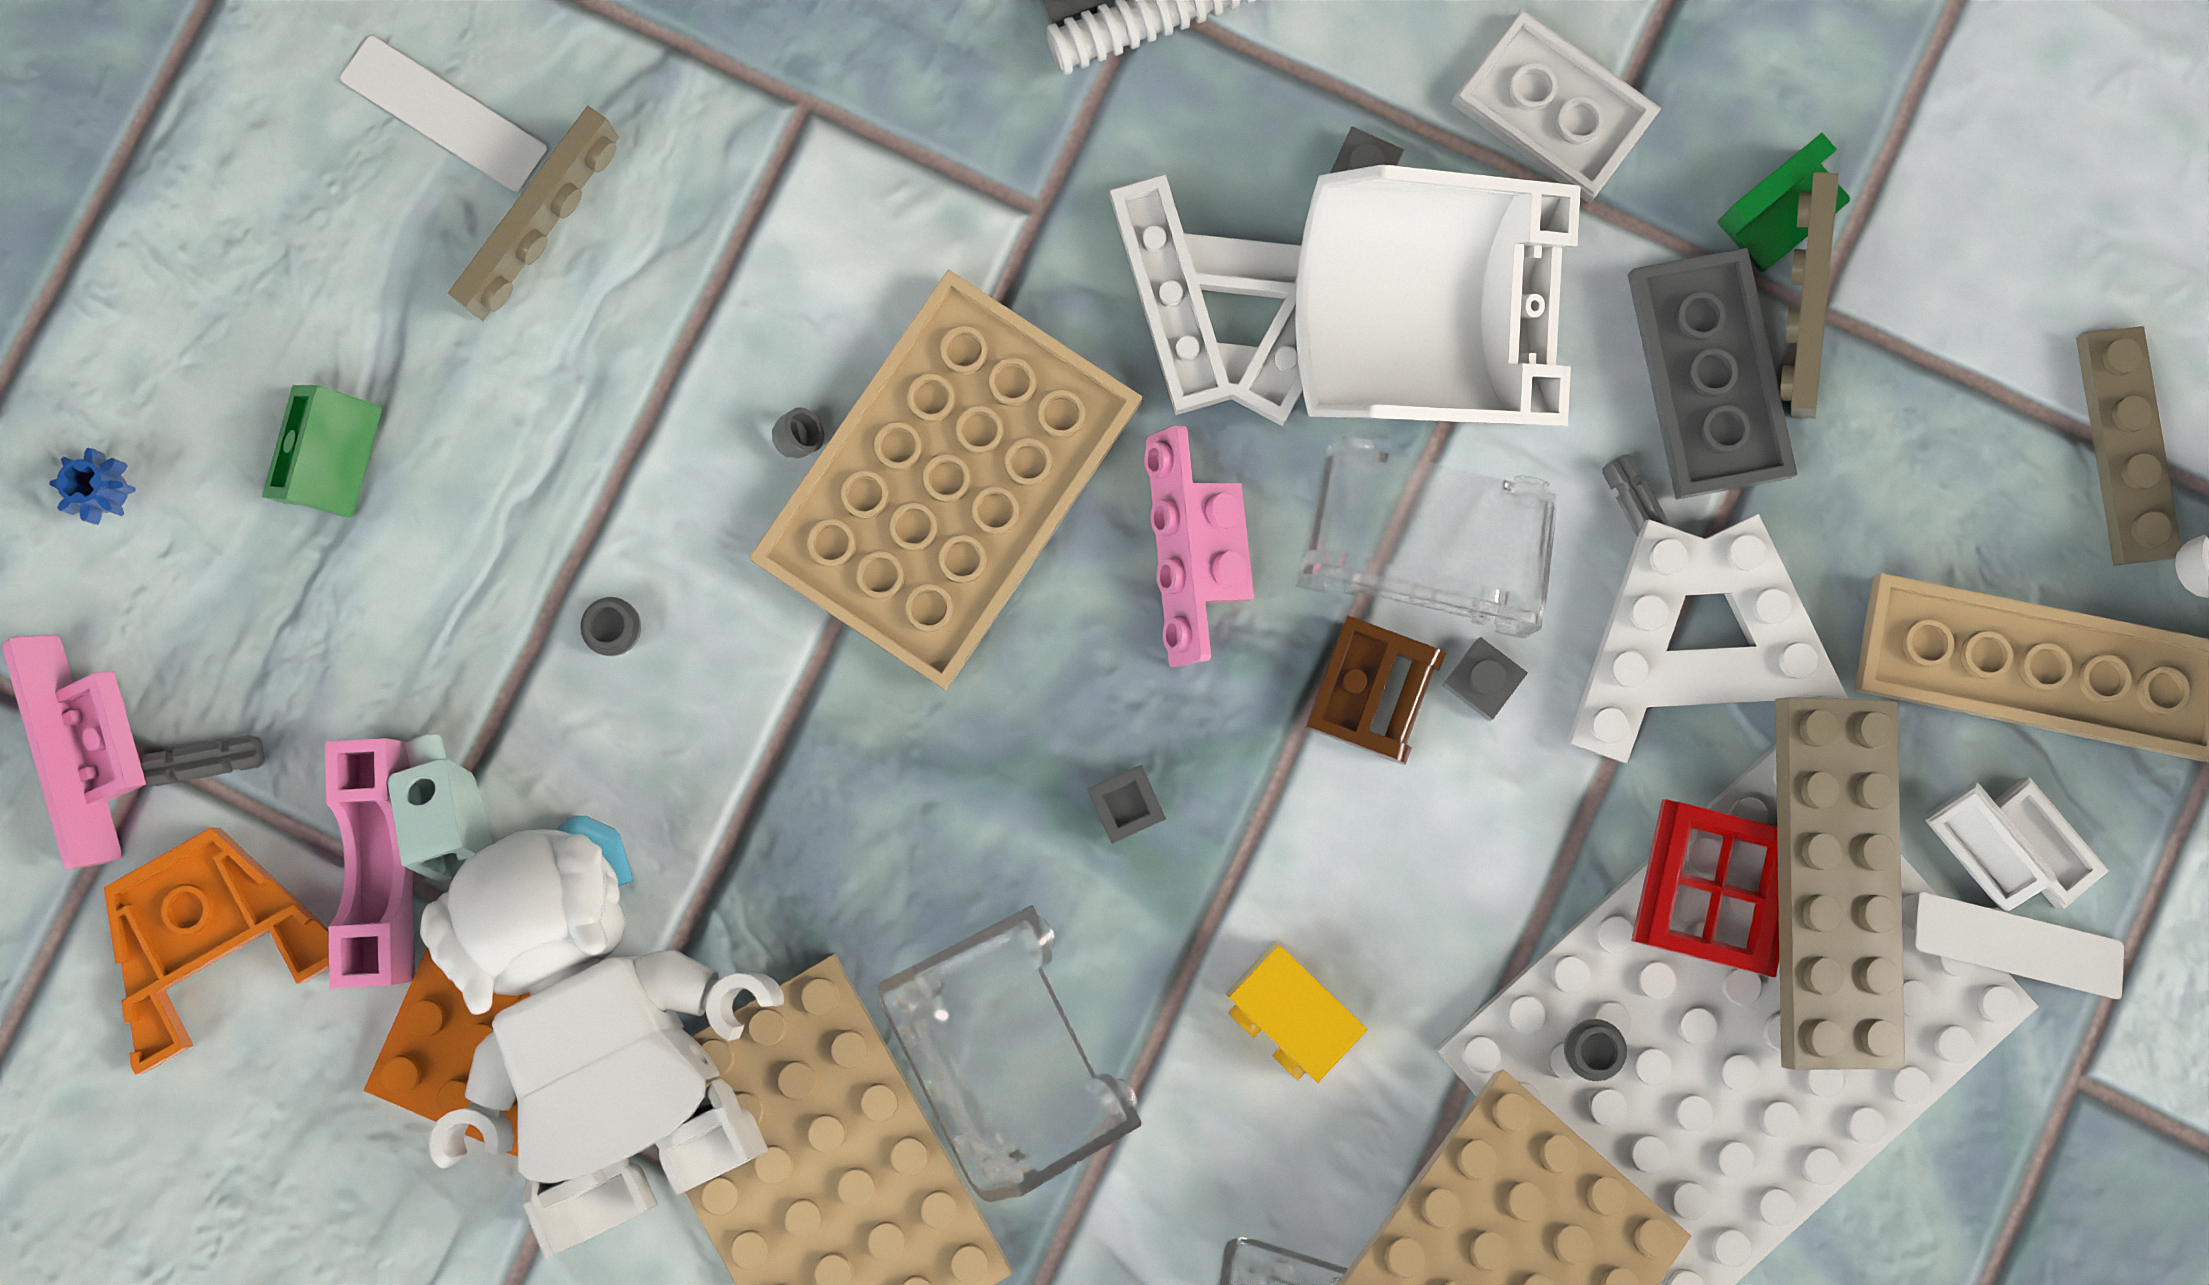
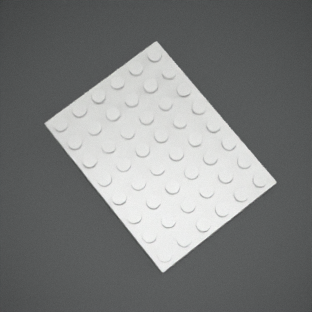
(1702, 1099)

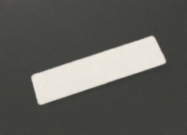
(443, 113)
(2019, 945)

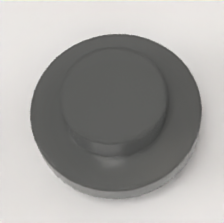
(610, 626)
(1595, 1049)

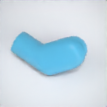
(607, 839)

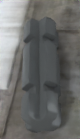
(1635, 497)
(202, 760)

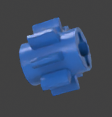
(92, 486)

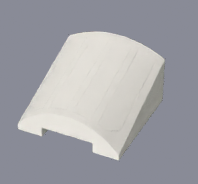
(1434, 297)

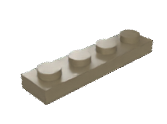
(525, 227)
(1812, 271)
(2128, 445)

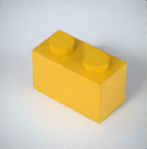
(1294, 1013)

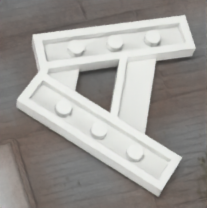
(1169, 276)
(1633, 657)

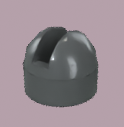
(798, 433)

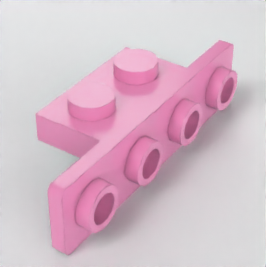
(1198, 545)
(77, 746)

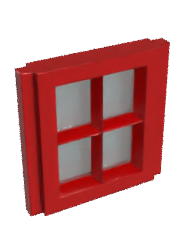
(1712, 889)

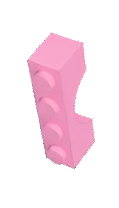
(375, 920)

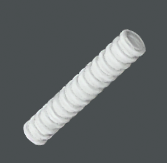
(1125, 25)

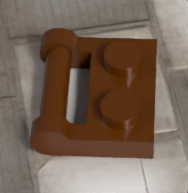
(1356, 684)

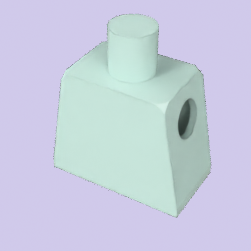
(436, 811)

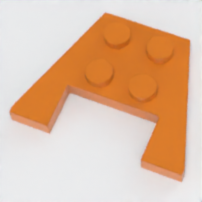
(189, 914)

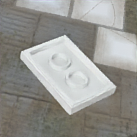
(1555, 105)

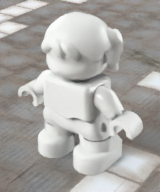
(594, 1044)

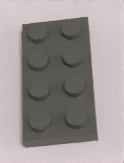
(1712, 373)

